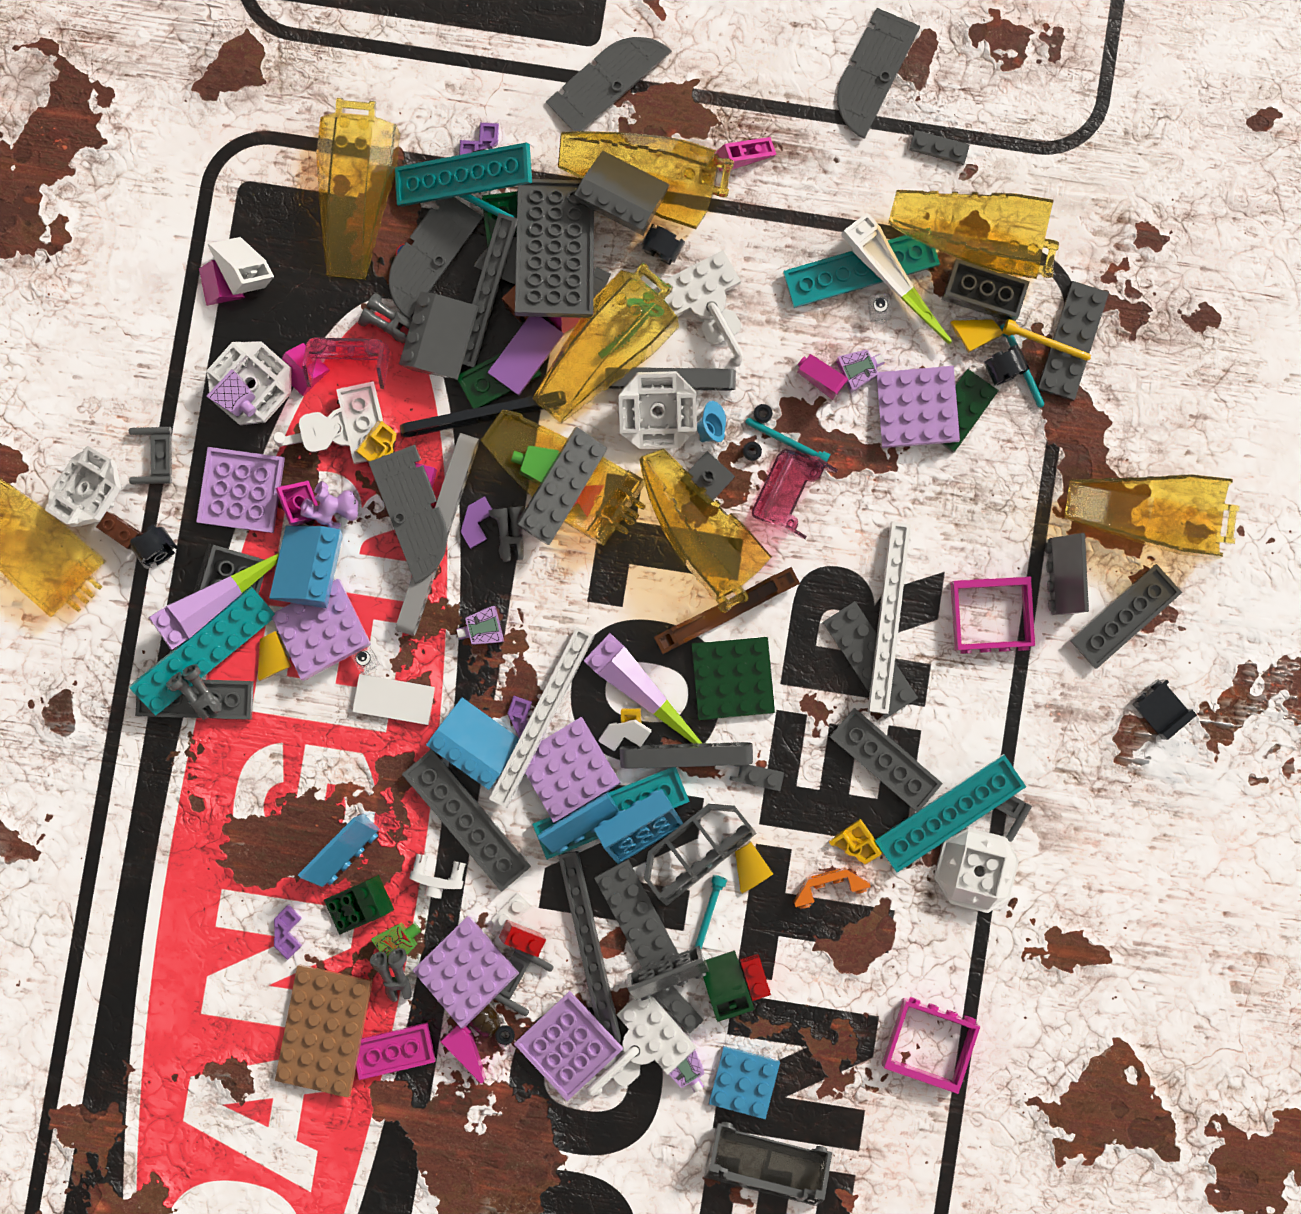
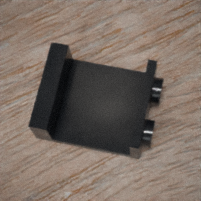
(1163, 709)

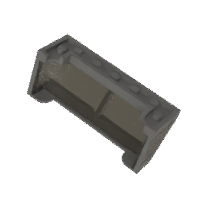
(768, 1165)

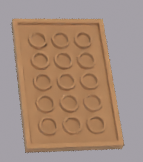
(323, 1030)

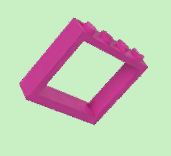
(1025, 583)
(951, 1085)

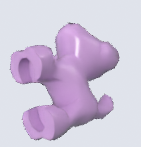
(344, 505)

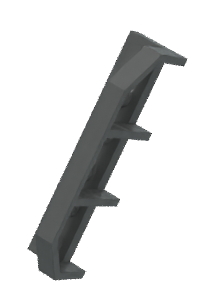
(699, 868)

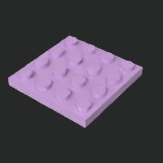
(918, 407)
(240, 490)
(321, 636)
(570, 770)
(465, 972)
(568, 1046)

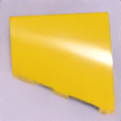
(976, 332)
(377, 442)
(272, 656)
(857, 842)
(750, 867)

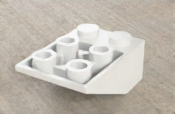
(241, 265)

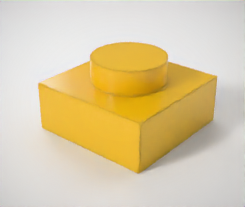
(630, 714)

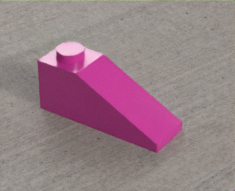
(747, 151)
(463, 1047)

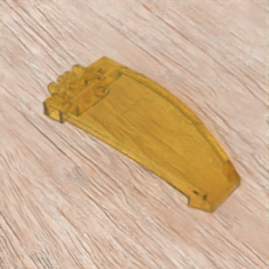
(604, 497)
(43, 554)

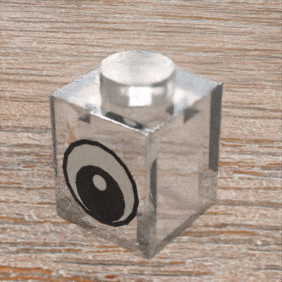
(879, 308)
(366, 661)

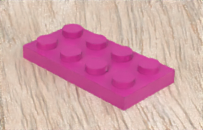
(395, 1051)

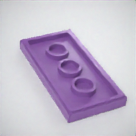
(525, 353)

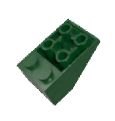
(359, 904)
(727, 987)

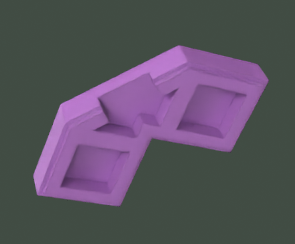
(487, 139)
(470, 529)
(518, 714)
(283, 939)

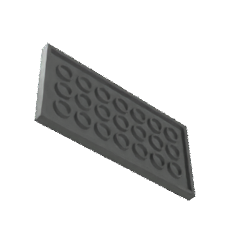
(554, 251)

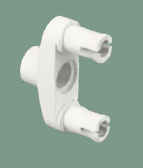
(435, 885)

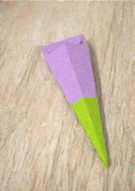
(188, 615)
(621, 670)

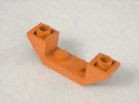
(805, 897)

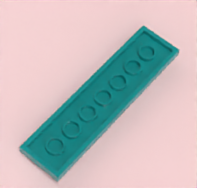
(463, 174)
(849, 273)
(205, 648)
(624, 797)
(950, 813)

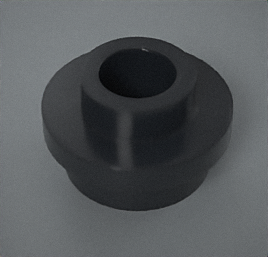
(763, 407)
(754, 445)
(500, 1039)

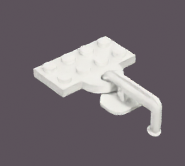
(705, 287)
(356, 416)
(656, 1038)

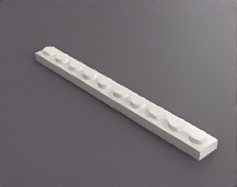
(889, 618)
(541, 717)

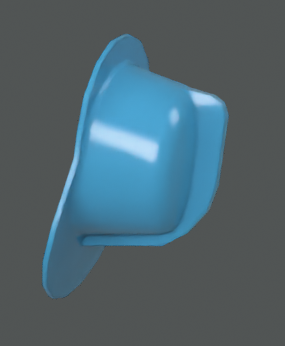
(712, 424)

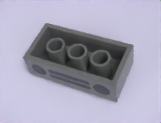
(985, 290)

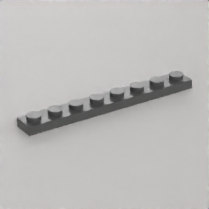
(489, 283)

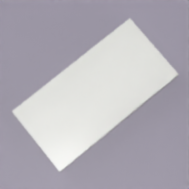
(393, 699)

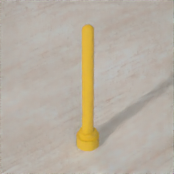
(1011, 328)

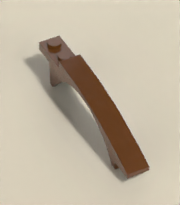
(714, 617)

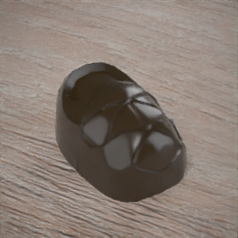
(486, 1022)

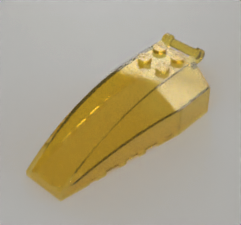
(682, 164)
(354, 180)
(987, 230)
(625, 330)
(1160, 511)
(703, 535)

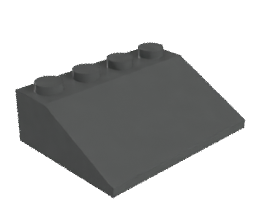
(621, 192)
(438, 335)
(222, 563)
(1067, 574)
(667, 973)

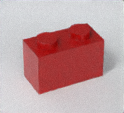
(522, 938)
(755, 977)

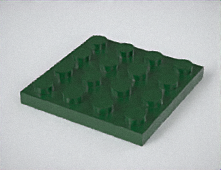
(733, 678)

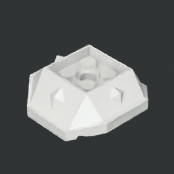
(255, 363)
(653, 429)
(84, 489)
(957, 864)

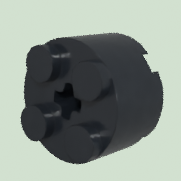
(662, 243)
(1006, 365)
(153, 546)

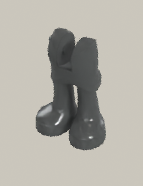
(392, 328)
(505, 540)
(199, 701)
(400, 982)

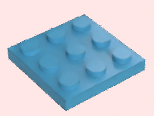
(744, 1082)

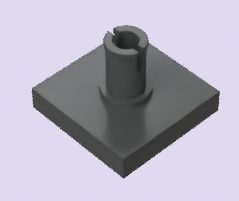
(711, 475)

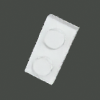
(512, 910)

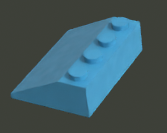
(307, 565)
(474, 743)
(578, 823)
(638, 826)
(340, 851)

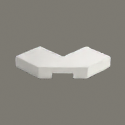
(631, 730)

